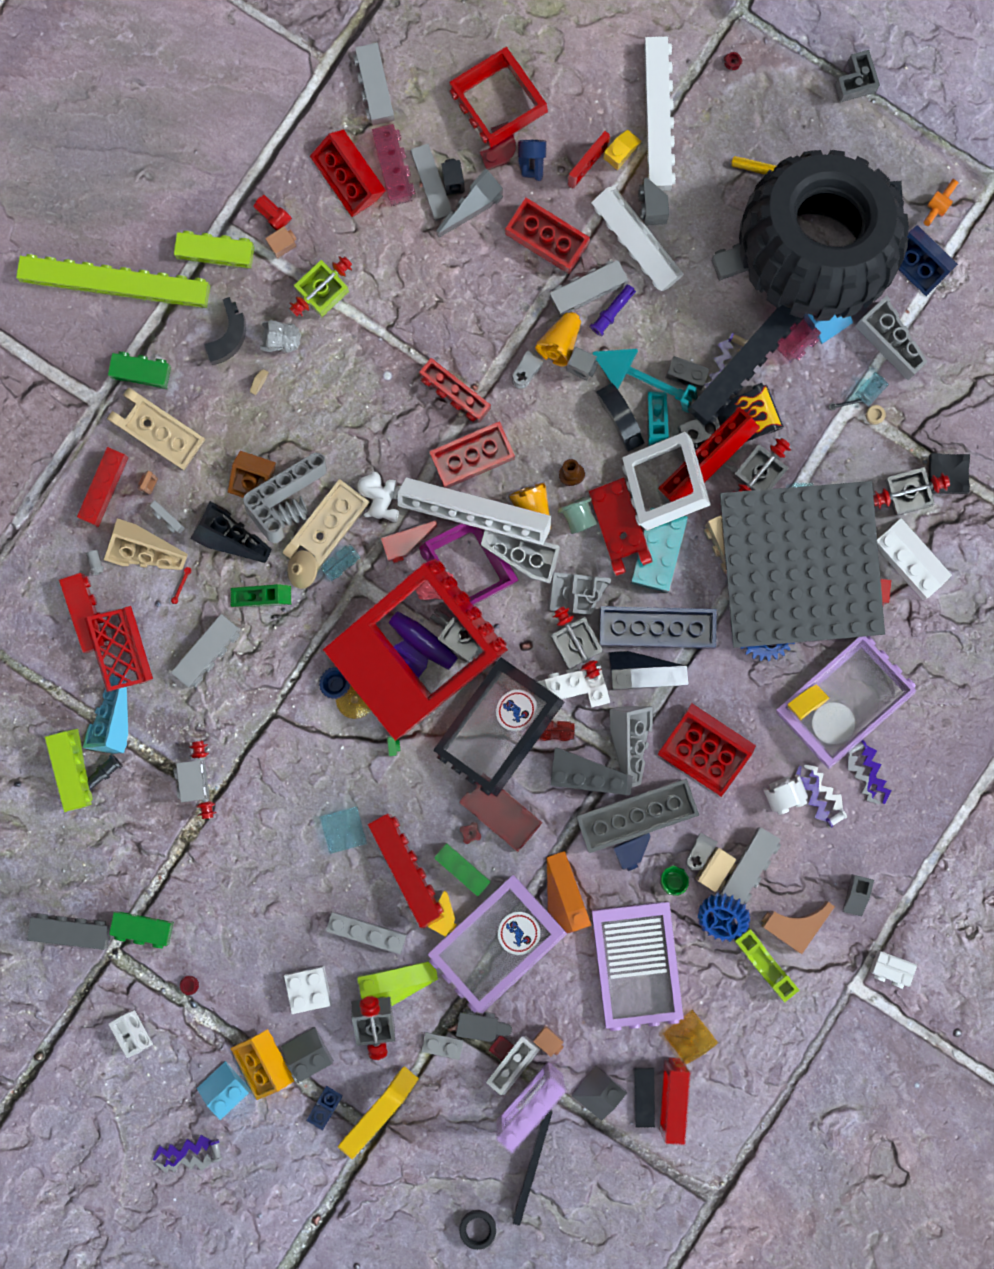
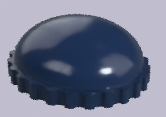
(333, 683)

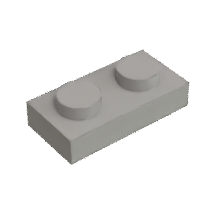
(160, 512)
(442, 1045)

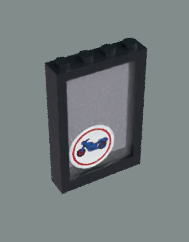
(498, 727)

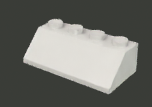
(912, 559)

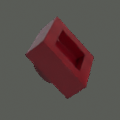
(501, 1047)

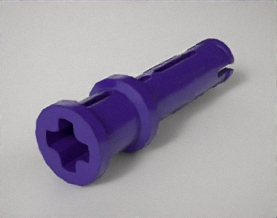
(607, 316)

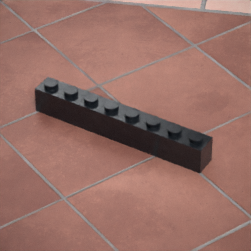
(743, 364)

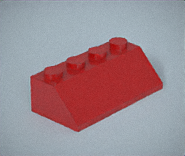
(347, 172)

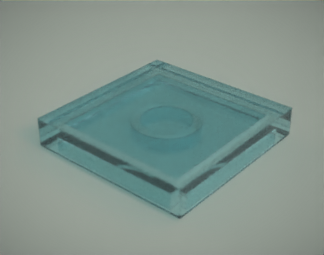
(343, 830)

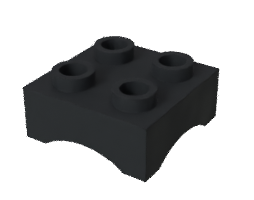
(955, 467)

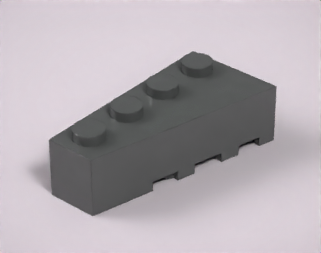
(582, 773)

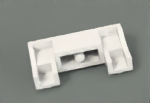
(575, 684)

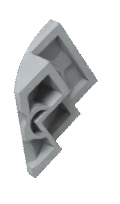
(576, 592)

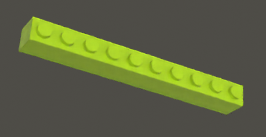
(113, 281)

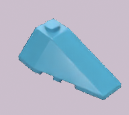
(110, 727)

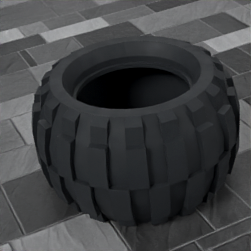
(813, 275)

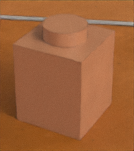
(281, 241)
(548, 1041)

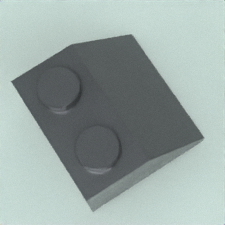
(307, 1055)

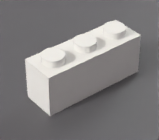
(513, 1065)

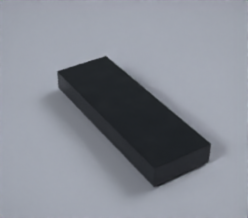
(644, 1097)

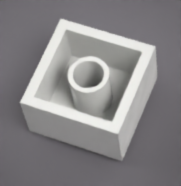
(308, 989)

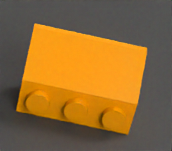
(262, 1064)

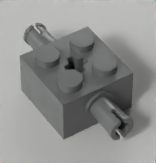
(451, 636)

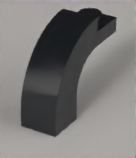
(231, 342)
(621, 416)

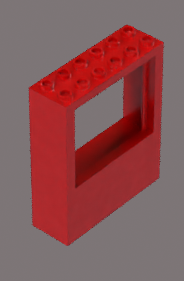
(382, 674)

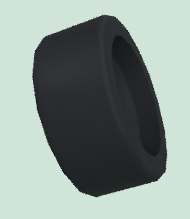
(477, 1245)

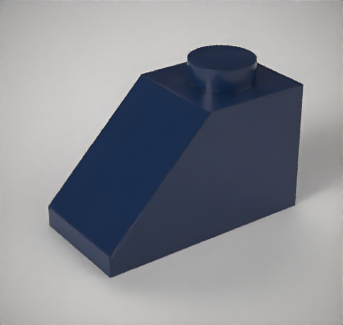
(632, 851)

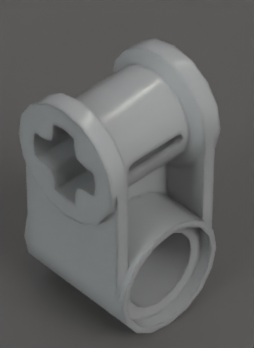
(528, 368)
(702, 849)

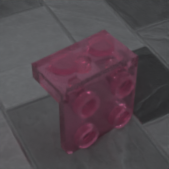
(798, 341)

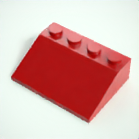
(707, 750)

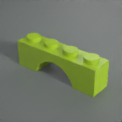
(766, 965)

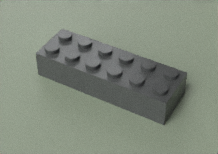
(637, 815)

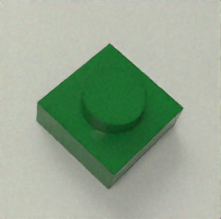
(393, 746)

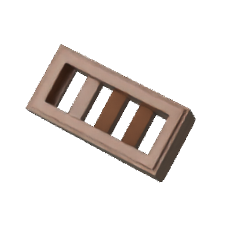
(147, 482)

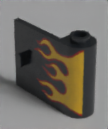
(759, 406)

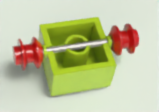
(321, 288)

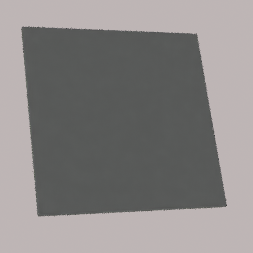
(802, 564)

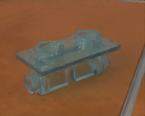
(334, 569)

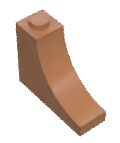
(797, 931)

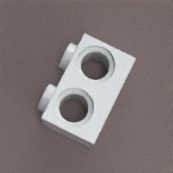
(130, 1034)

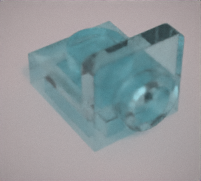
(872, 389)

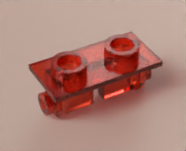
(564, 732)

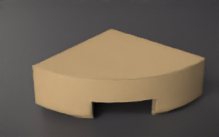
(258, 381)

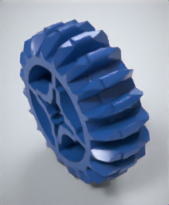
(724, 912)

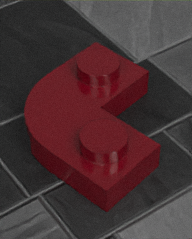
(499, 154)

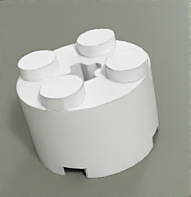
(786, 794)

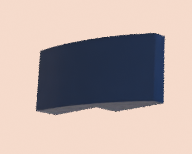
(324, 1108)

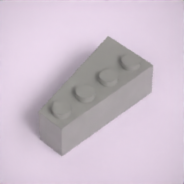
(892, 338)

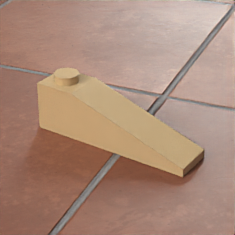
(137, 546)

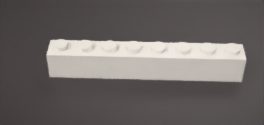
(658, 112)
(474, 511)

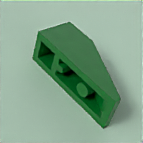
(261, 596)

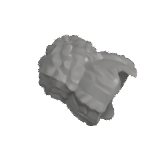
(280, 336)

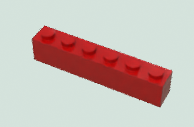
(712, 454)
(406, 871)

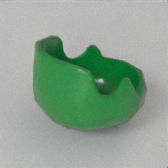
(674, 880)

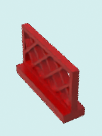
(134, 648)

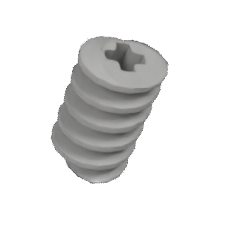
(291, 512)

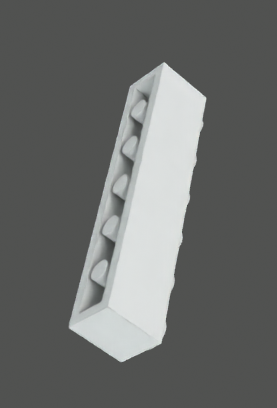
(637, 238)

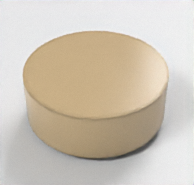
(875, 415)

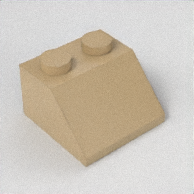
(716, 869)

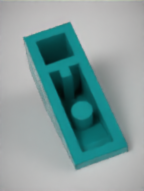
(657, 417)

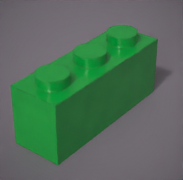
(139, 370)
(462, 869)
(141, 929)

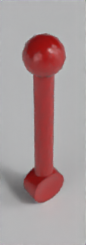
(187, 571)

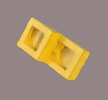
(808, 701)

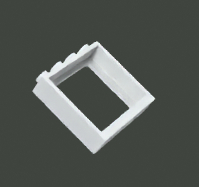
(677, 508)

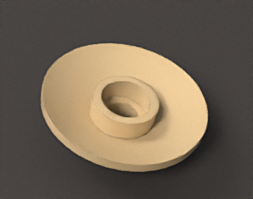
(302, 569)

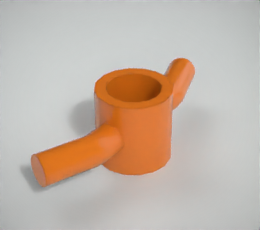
(940, 203)

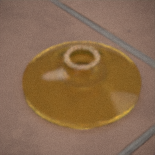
(352, 710)

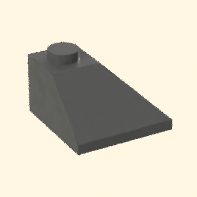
(599, 1093)

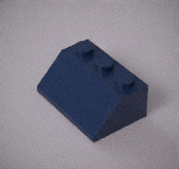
(925, 261)

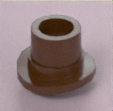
(571, 473)

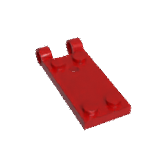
(615, 517)

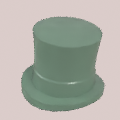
(578, 515)

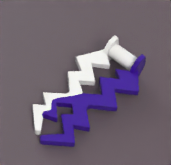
(821, 814)

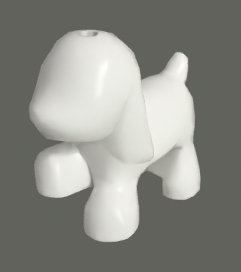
(371, 487)

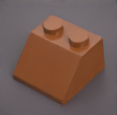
(249, 472)

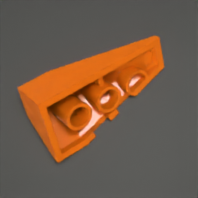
(564, 896)

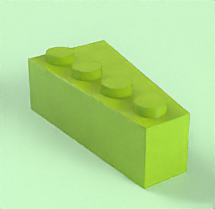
(69, 769)

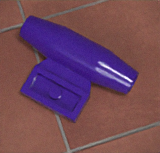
(420, 645)

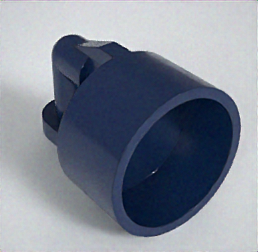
(531, 149)

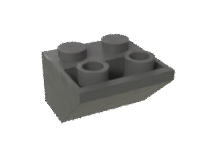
(654, 204)

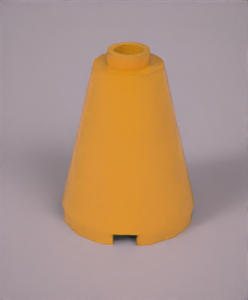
(560, 339)
(532, 499)

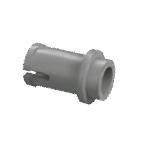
(94, 562)

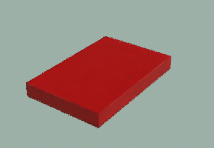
(588, 159)

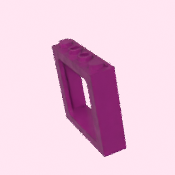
(503, 569)

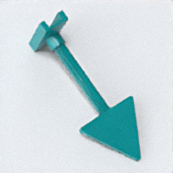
(618, 364)

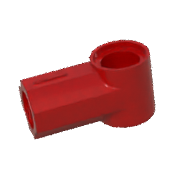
(275, 216)

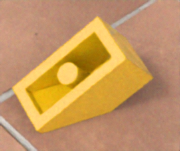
(621, 149)
(446, 924)

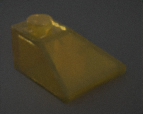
(690, 1037)

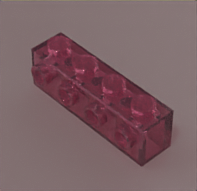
(392, 164)

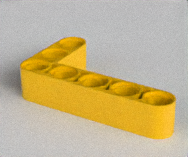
(378, 1113)

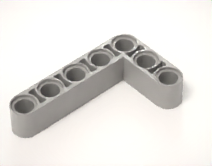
(280, 492)

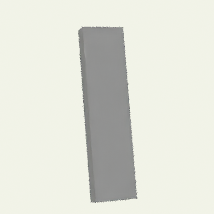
(431, 181)

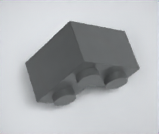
(862, 79)

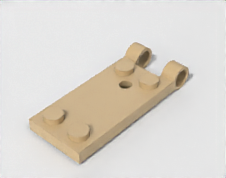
(165, 433)
(332, 519)

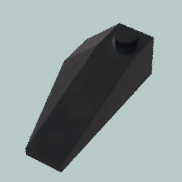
(224, 534)

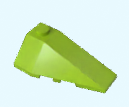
(397, 982)

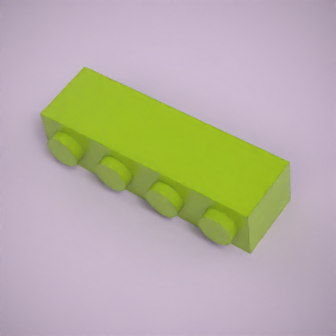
(214, 249)

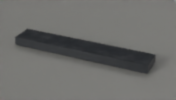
(532, 1166)

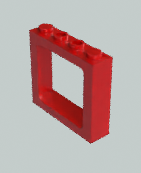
(481, 72)
(674, 1101)

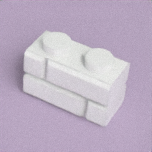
(893, 968)

